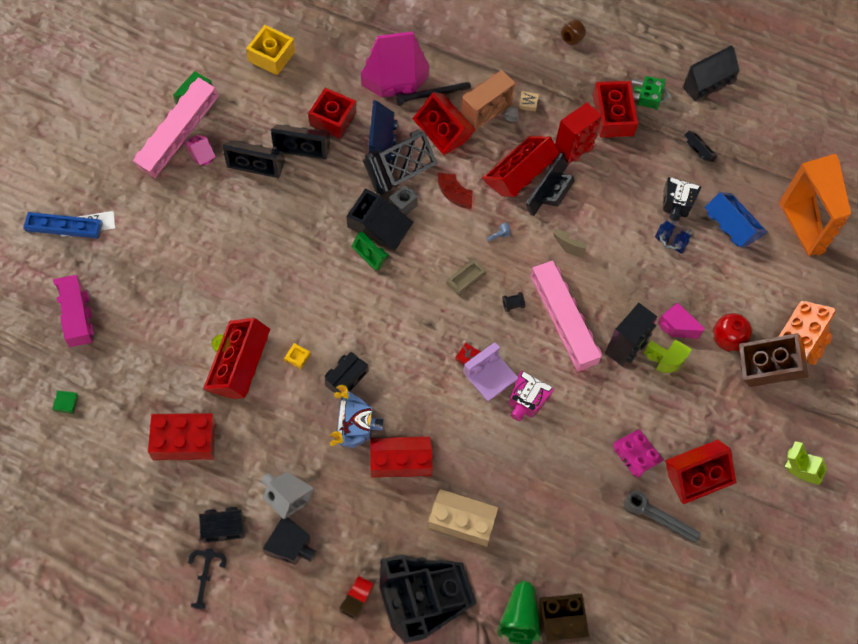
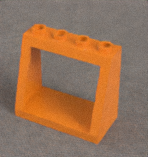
(801, 208)

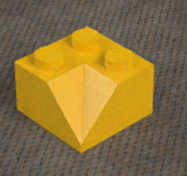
(270, 50)

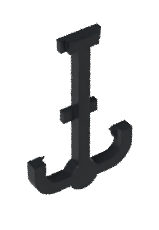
(208, 555)

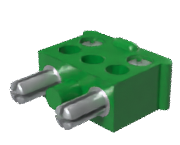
(650, 92)

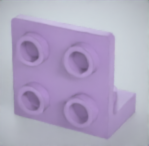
(489, 372)

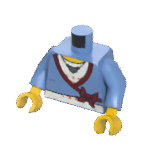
(354, 420)

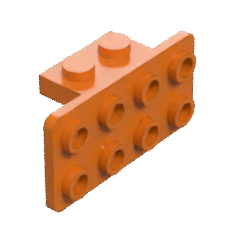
(812, 324)

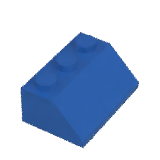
(735, 219)

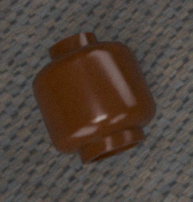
(573, 32)

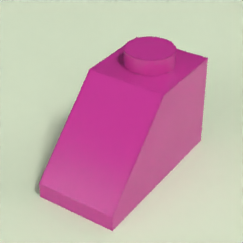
(200, 149)
(680, 323)

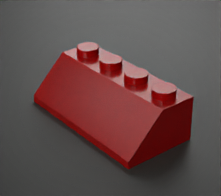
(522, 165)
(236, 367)

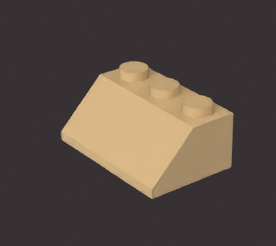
(462, 517)

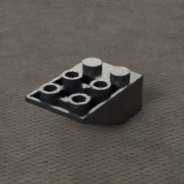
(378, 220)

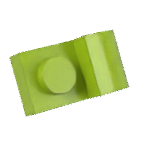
(670, 359)
(805, 466)

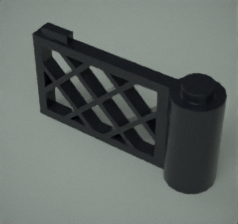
(379, 170)

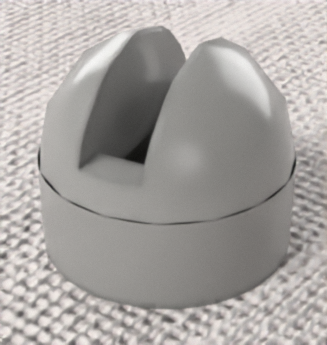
(511, 114)

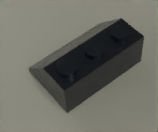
(712, 74)
(301, 141)
(253, 158)

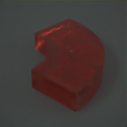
(454, 191)

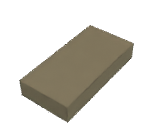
(466, 277)

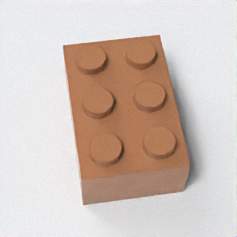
(488, 99)

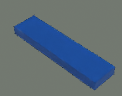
(63, 225)

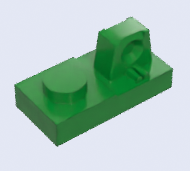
(369, 251)

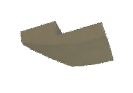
(569, 245)

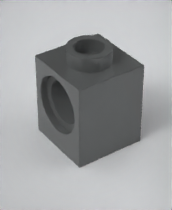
(404, 194)

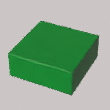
(65, 402)

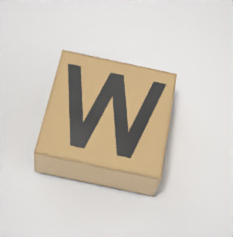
(528, 101)

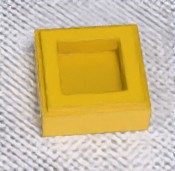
(297, 356)

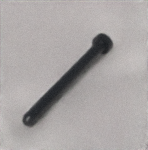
(426, 93)

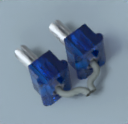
(680, 241)

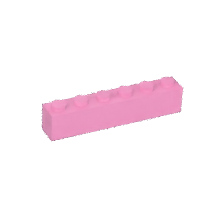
(176, 127)
(565, 316)

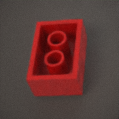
(616, 105)
(578, 132)
(182, 436)

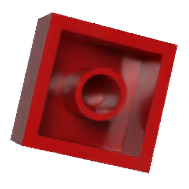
(332, 113)

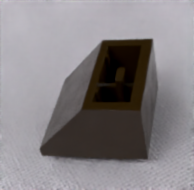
(563, 619)

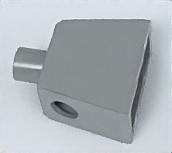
(286, 493)

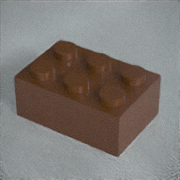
(773, 360)

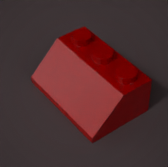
(443, 123)
(401, 457)
(701, 471)

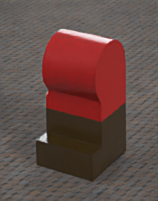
(357, 598)

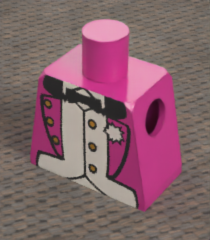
(528, 396)

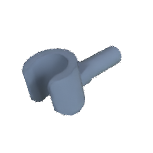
(504, 232)

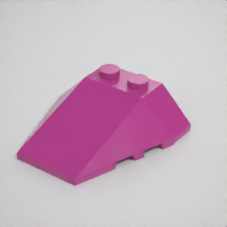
(395, 65)

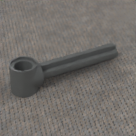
(659, 516)

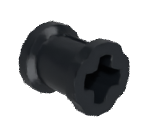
(513, 302)

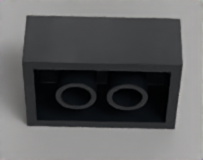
(631, 335)

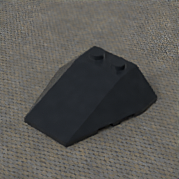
(423, 594)

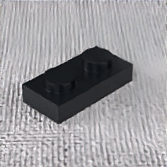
(697, 142)

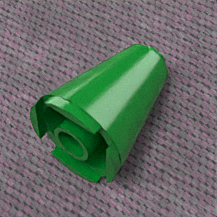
(521, 616)

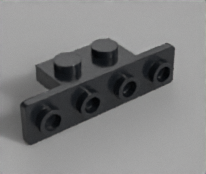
(552, 186)

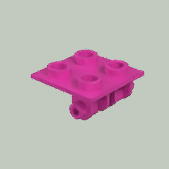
(638, 453)

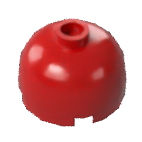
(731, 331)

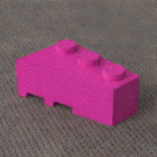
(74, 311)

